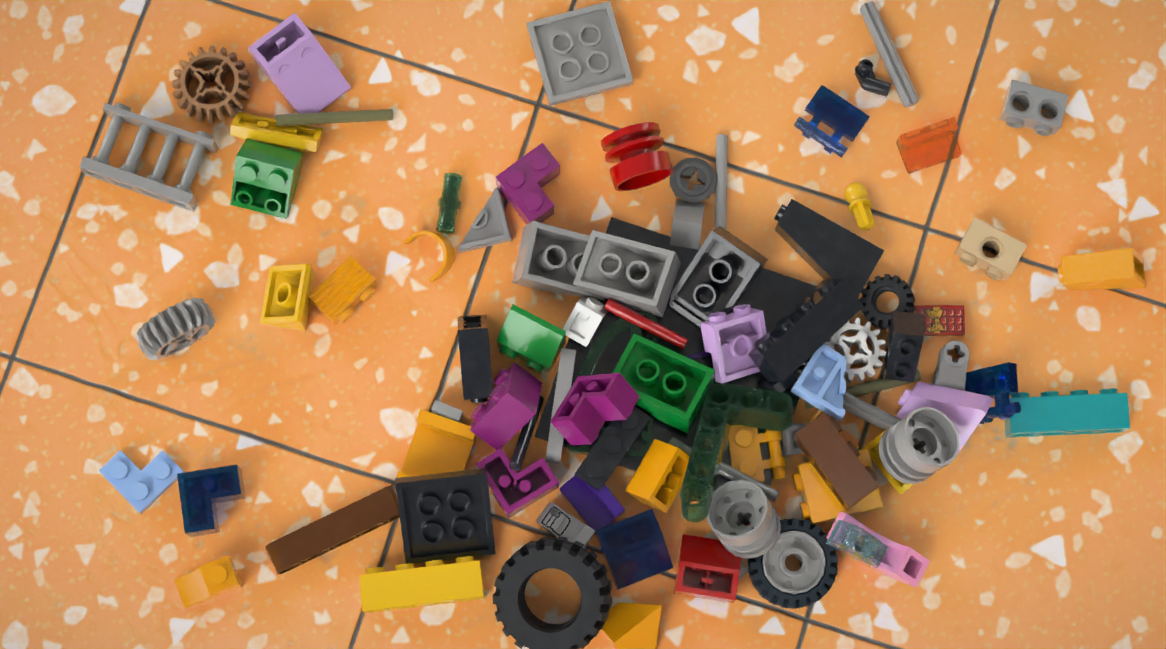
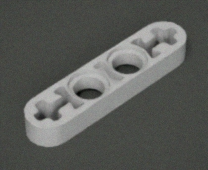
(563, 385)

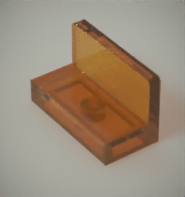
(929, 145)

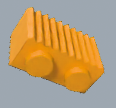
(343, 291)

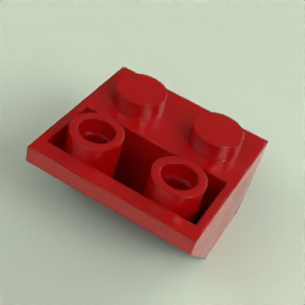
(706, 570)

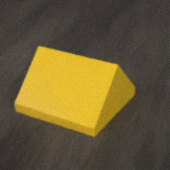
(286, 296)

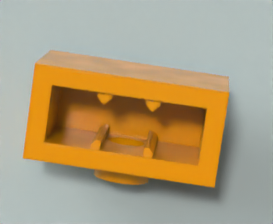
(659, 476)

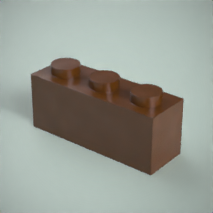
(836, 461)

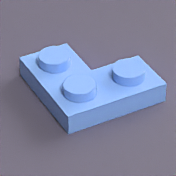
(142, 486)

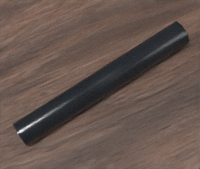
(524, 439)

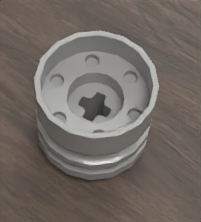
(919, 445)
(736, 506)

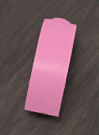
(899, 560)

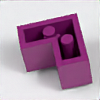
(523, 184)
(590, 404)
(509, 406)
(513, 489)

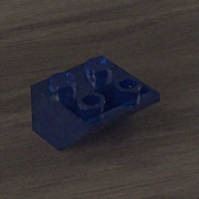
(634, 549)

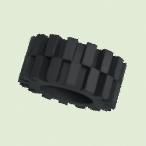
(875, 289)

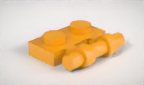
(746, 453)

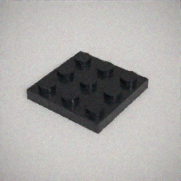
(445, 515)

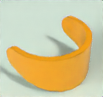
(448, 251)

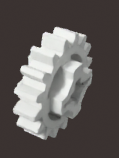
(864, 355)

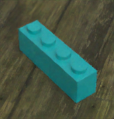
(1069, 414)

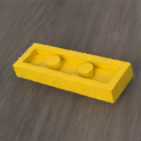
(264, 129)

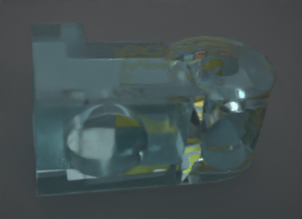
(857, 544)

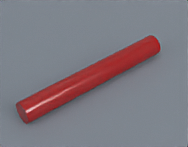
(646, 324)

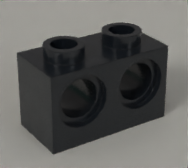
(903, 346)

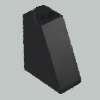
(475, 358)

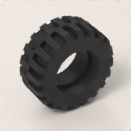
(574, 561)

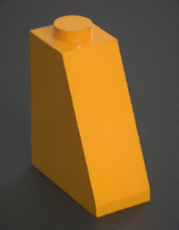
(1103, 270)

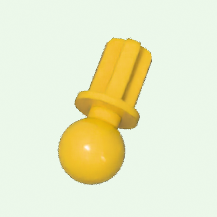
(859, 205)

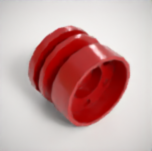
(636, 156)

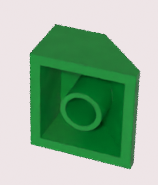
(530, 340)

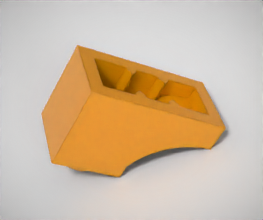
(208, 582)

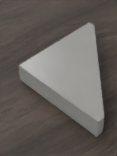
(488, 227)

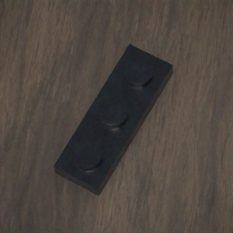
(611, 449)

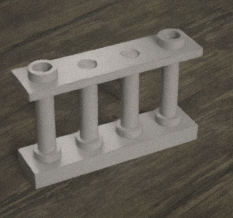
(153, 185)

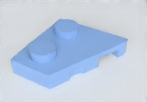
(824, 382)

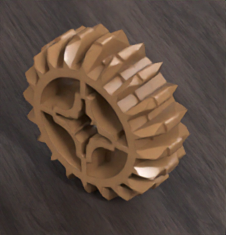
(204, 95)

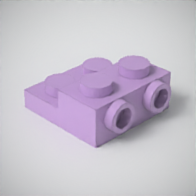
(731, 340)

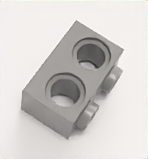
(1034, 100)

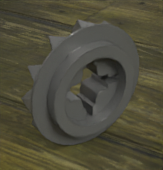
(686, 169)

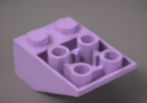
(299, 66)

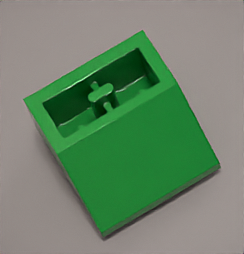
(265, 178)

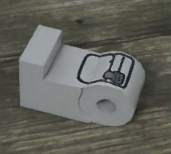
(562, 524)

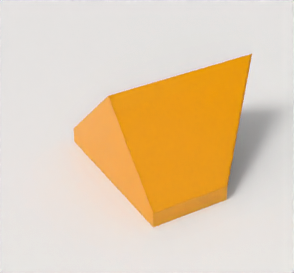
(633, 625)

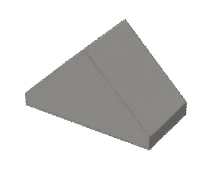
(687, 224)

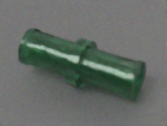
(449, 203)

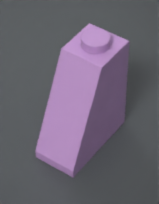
(961, 407)

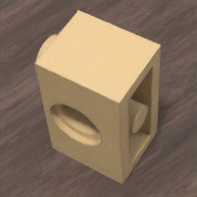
(1007, 250)

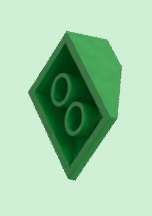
(666, 381)

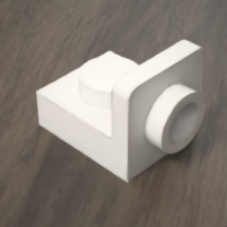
(585, 320)

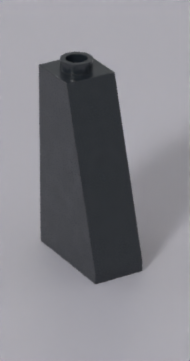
(827, 246)

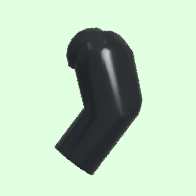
(868, 81)

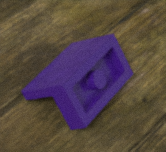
(594, 507)

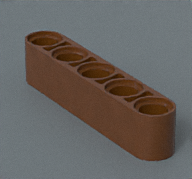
(334, 530)

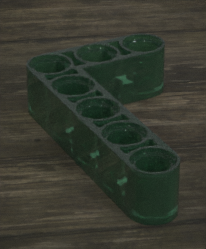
(731, 411)

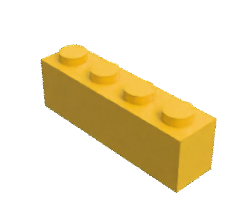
(421, 586)

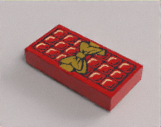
(942, 319)

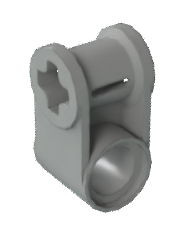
(951, 373)

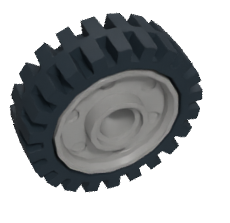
(816, 569)

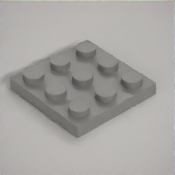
(579, 53)

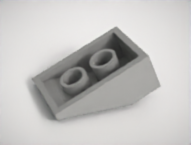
(550, 259)
(628, 272)

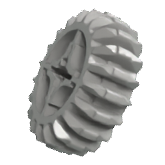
(175, 328)

